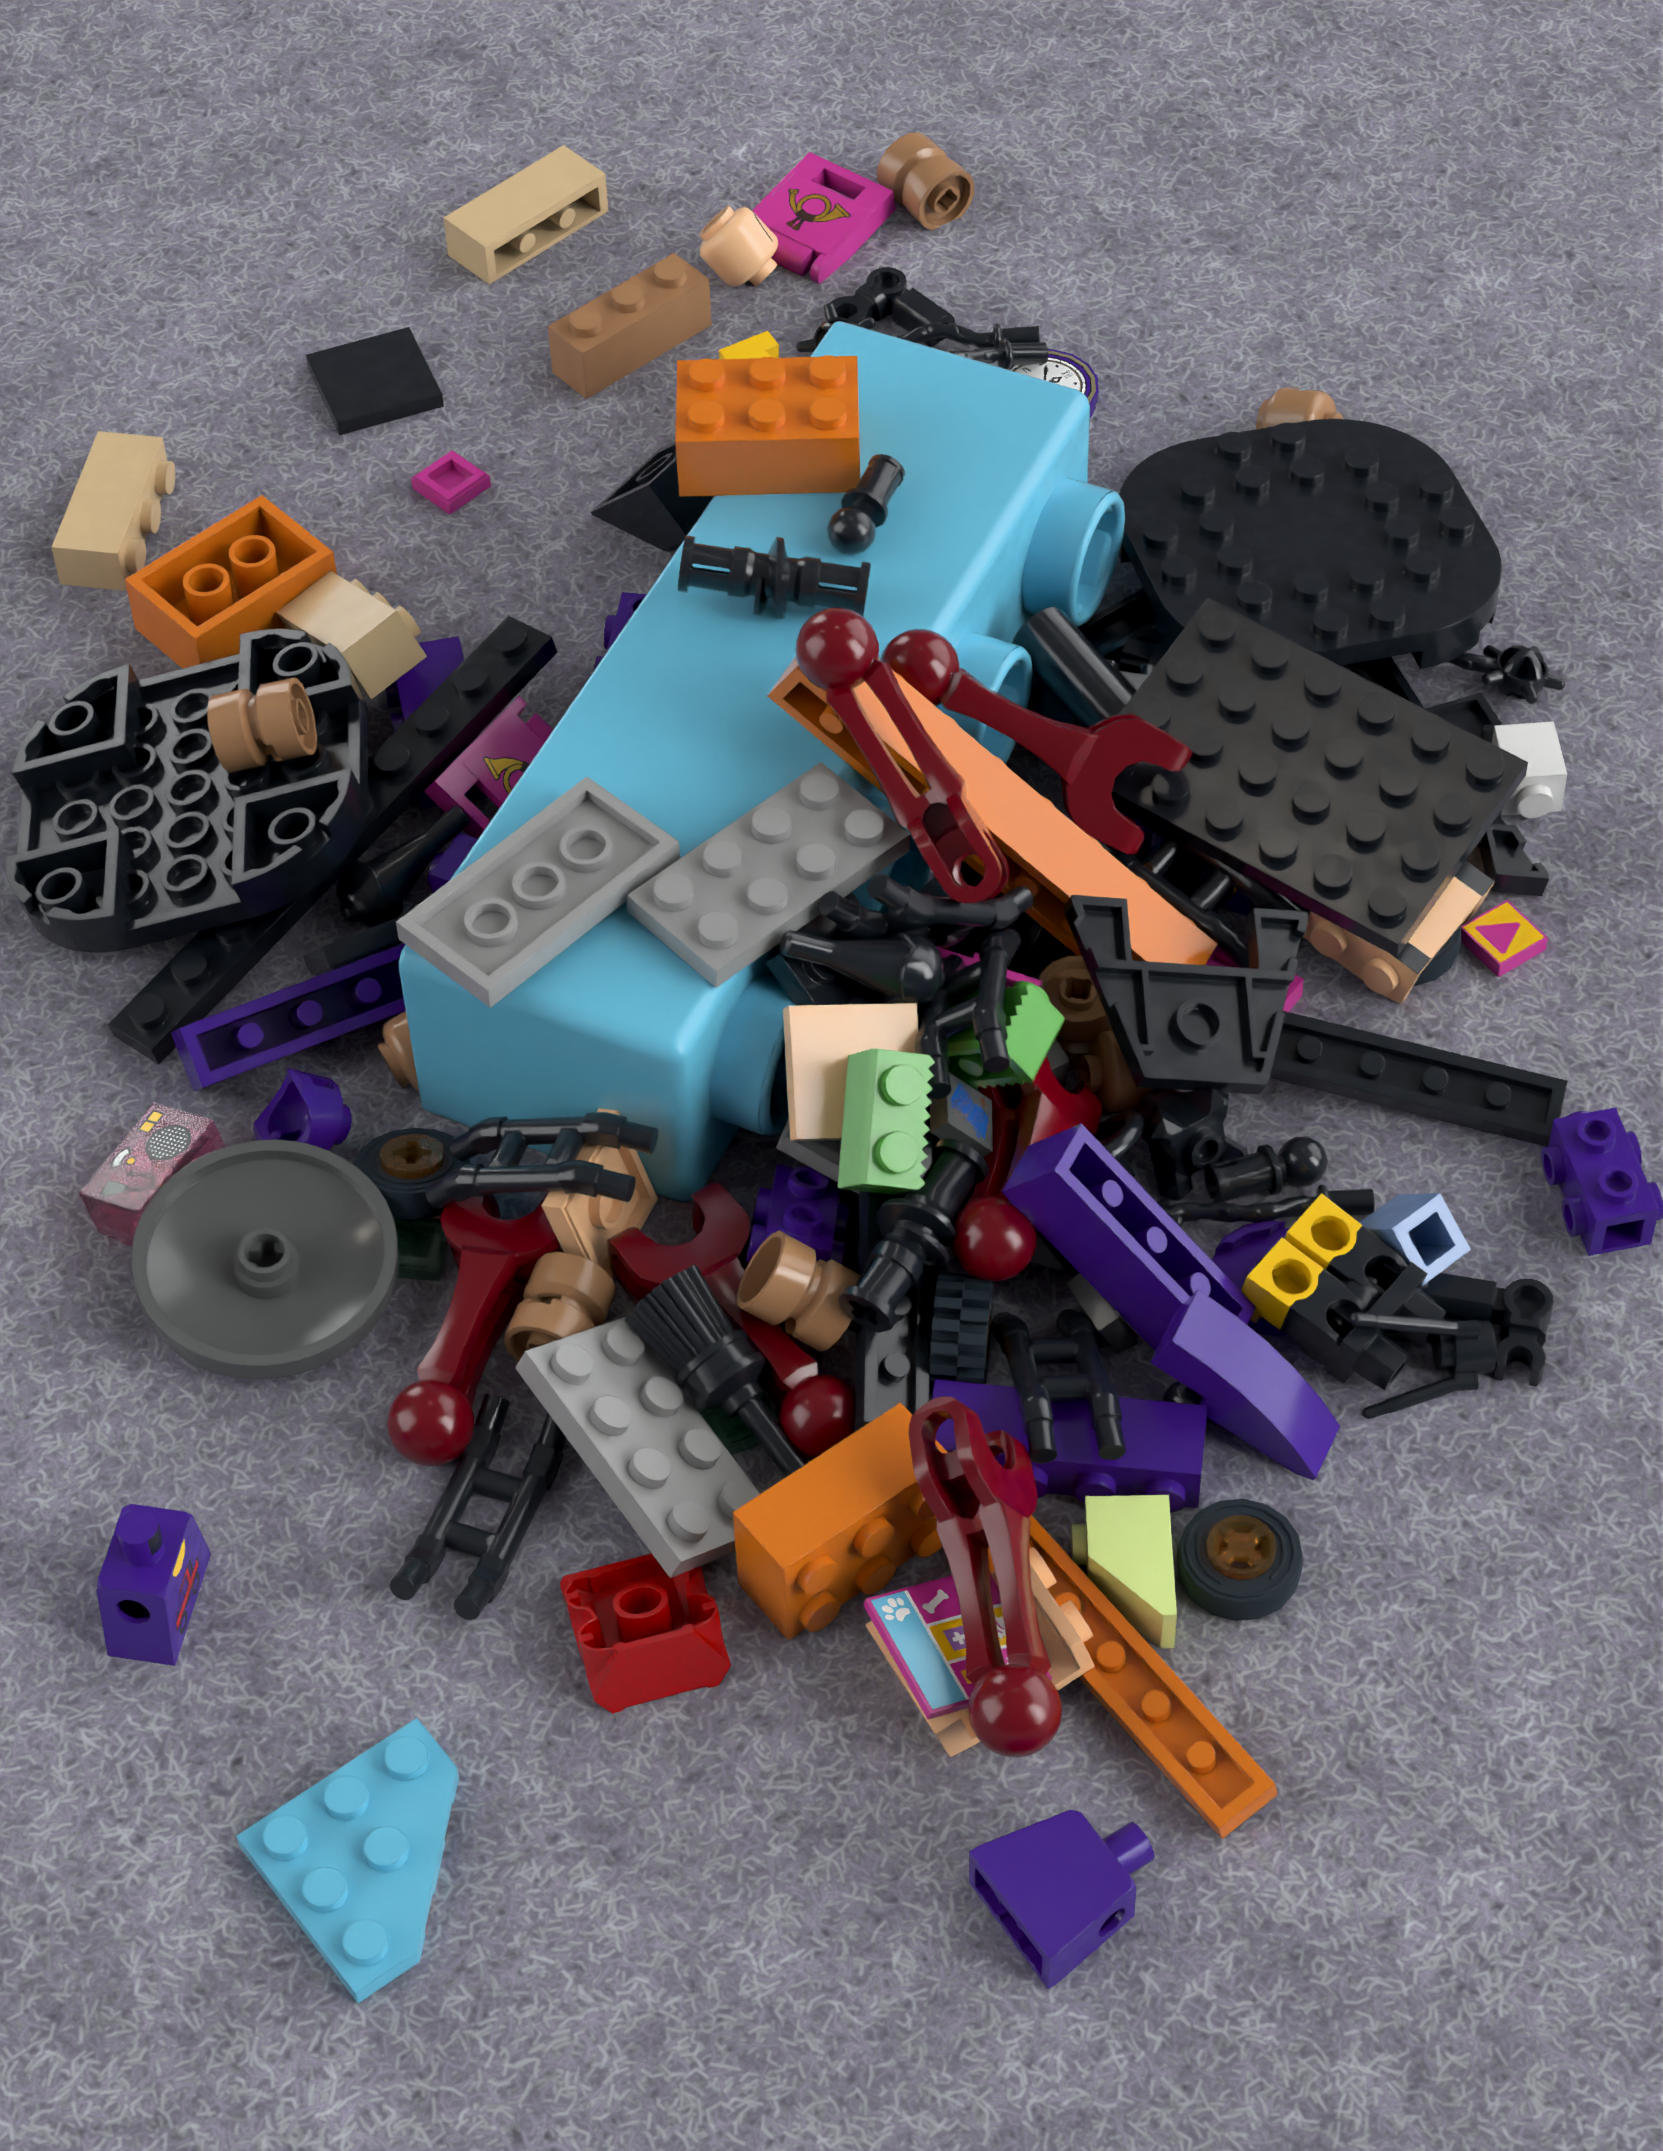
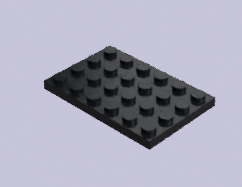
(1313, 777)

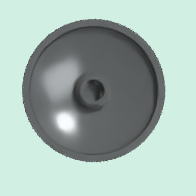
(265, 1259)

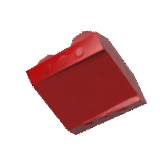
(644, 1631)

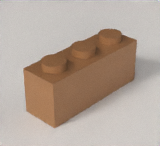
(630, 325)

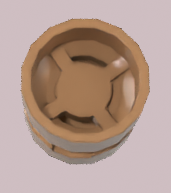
(925, 180)
(270, 723)
(1076, 998)
(792, 1287)
(559, 1300)

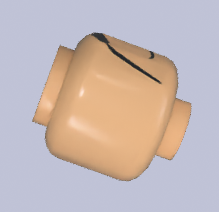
(738, 246)

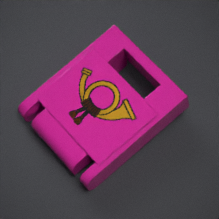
(819, 221)
(491, 763)

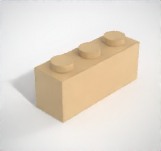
(526, 214)
(113, 511)
(362, 626)

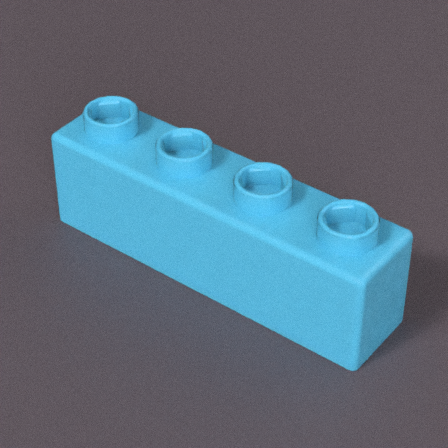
(684, 734)

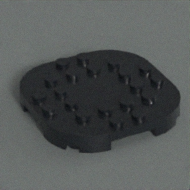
(1318, 534)
(144, 831)

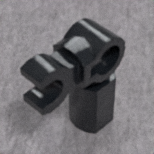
(888, 294)
(1520, 1309)

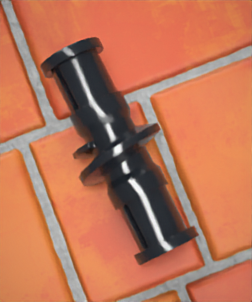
(773, 577)
(913, 1235)

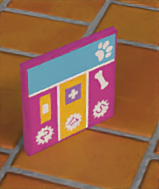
(928, 1641)

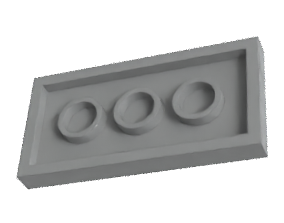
(767, 873)
(537, 891)
(642, 1442)

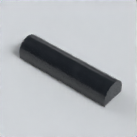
(1072, 667)

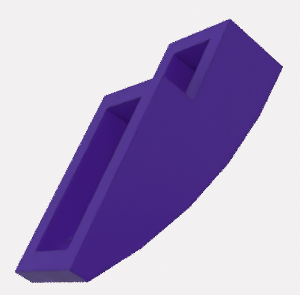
(1247, 1385)

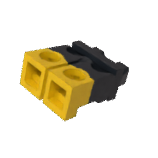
(1325, 1274)

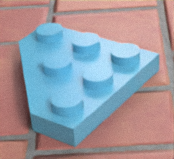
(363, 1856)

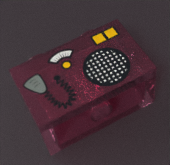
(141, 1164)

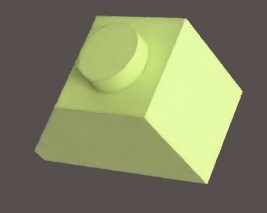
(1131, 1559)

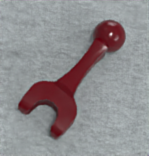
(840, 653)
(1081, 756)
(992, 1234)
(495, 1258)
(811, 1407)
(976, 1509)

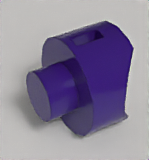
(305, 1111)

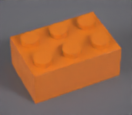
(767, 425)
(226, 583)
(835, 1527)

